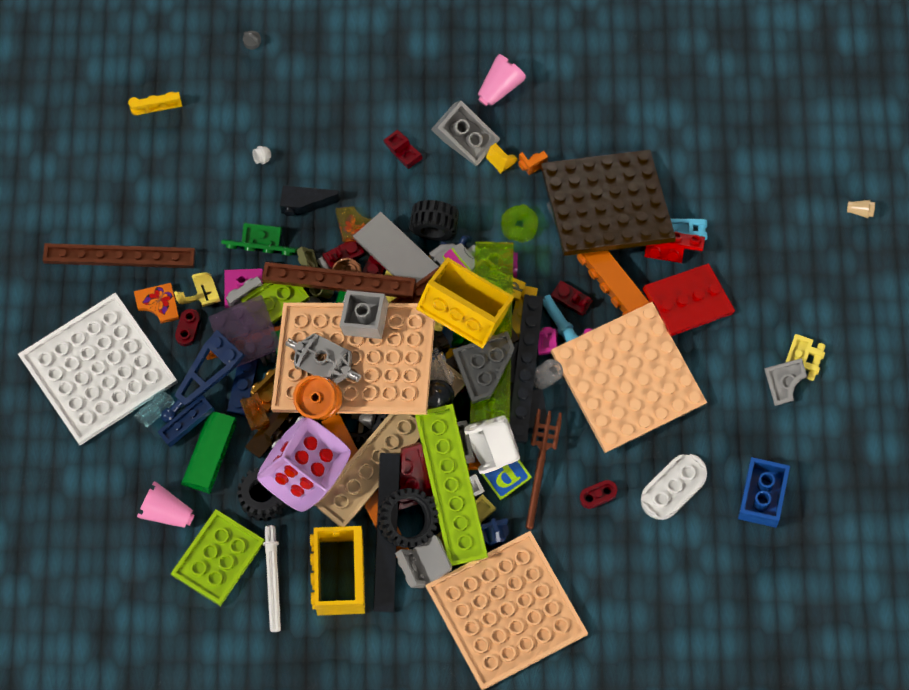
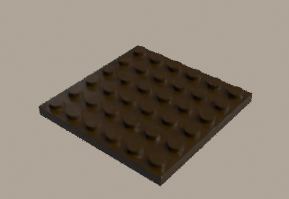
(607, 202)

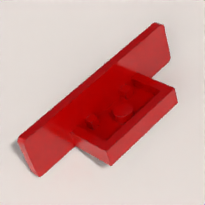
(674, 250)

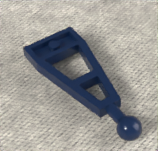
(225, 351)

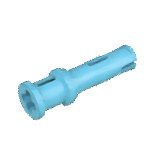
(565, 328)

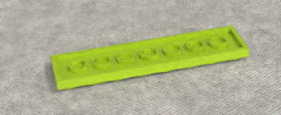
(451, 485)

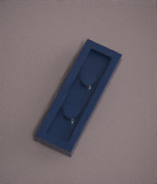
(242, 386)
(186, 420)

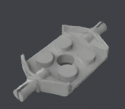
(335, 366)

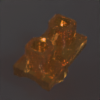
(255, 412)

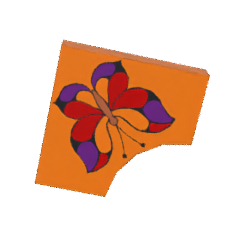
(159, 301)

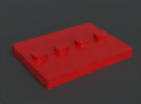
(689, 299)

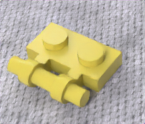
(802, 348)

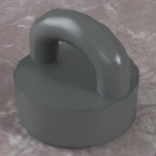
(251, 40)

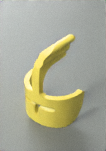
(200, 279)

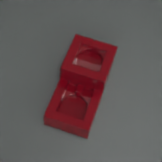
(402, 149)

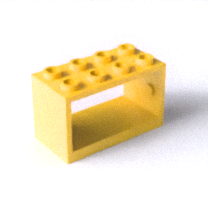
(464, 302)
(338, 534)

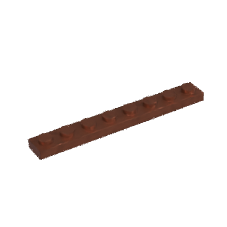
(119, 255)
(338, 280)

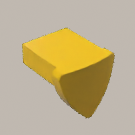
(500, 159)

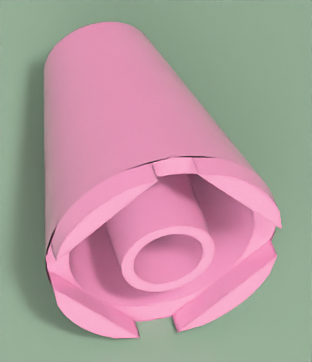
(500, 81)
(165, 508)

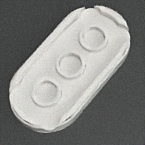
(673, 486)

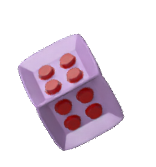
(304, 464)

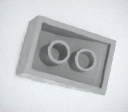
(465, 133)

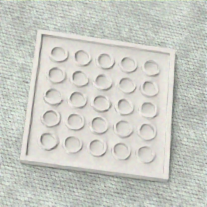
(97, 368)

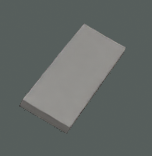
(394, 249)

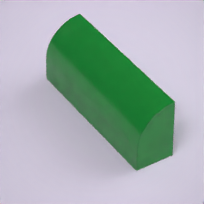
(209, 452)

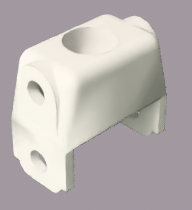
(493, 443)

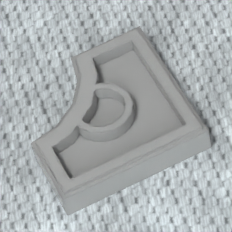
(783, 379)

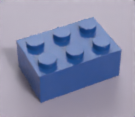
(763, 492)

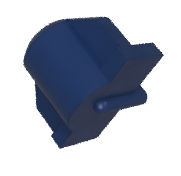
(495, 532)

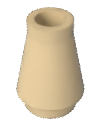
(862, 208)

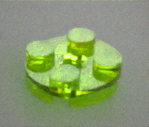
(518, 233)

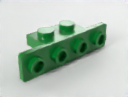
(260, 237)

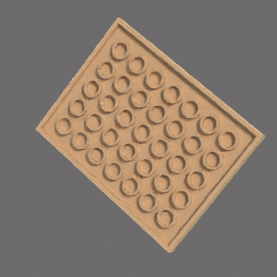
(392, 368)

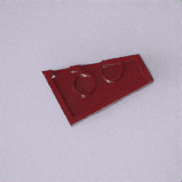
(413, 473)

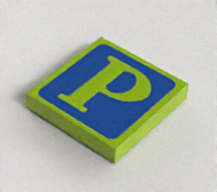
(507, 479)

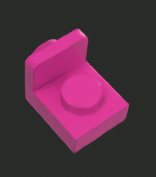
(547, 340)

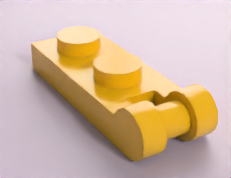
(155, 103)

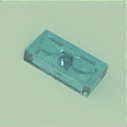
(154, 408)

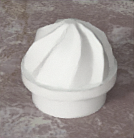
(261, 155)

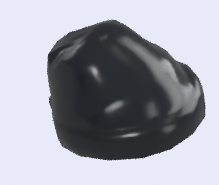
(440, 393)

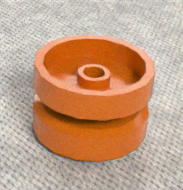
(306, 397)

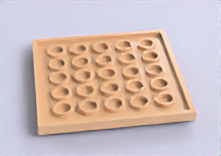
(628, 377)
(506, 610)

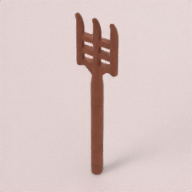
(543, 446)

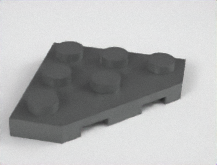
(484, 367)

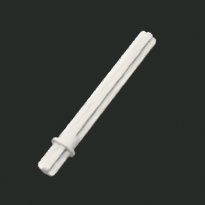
(272, 577)

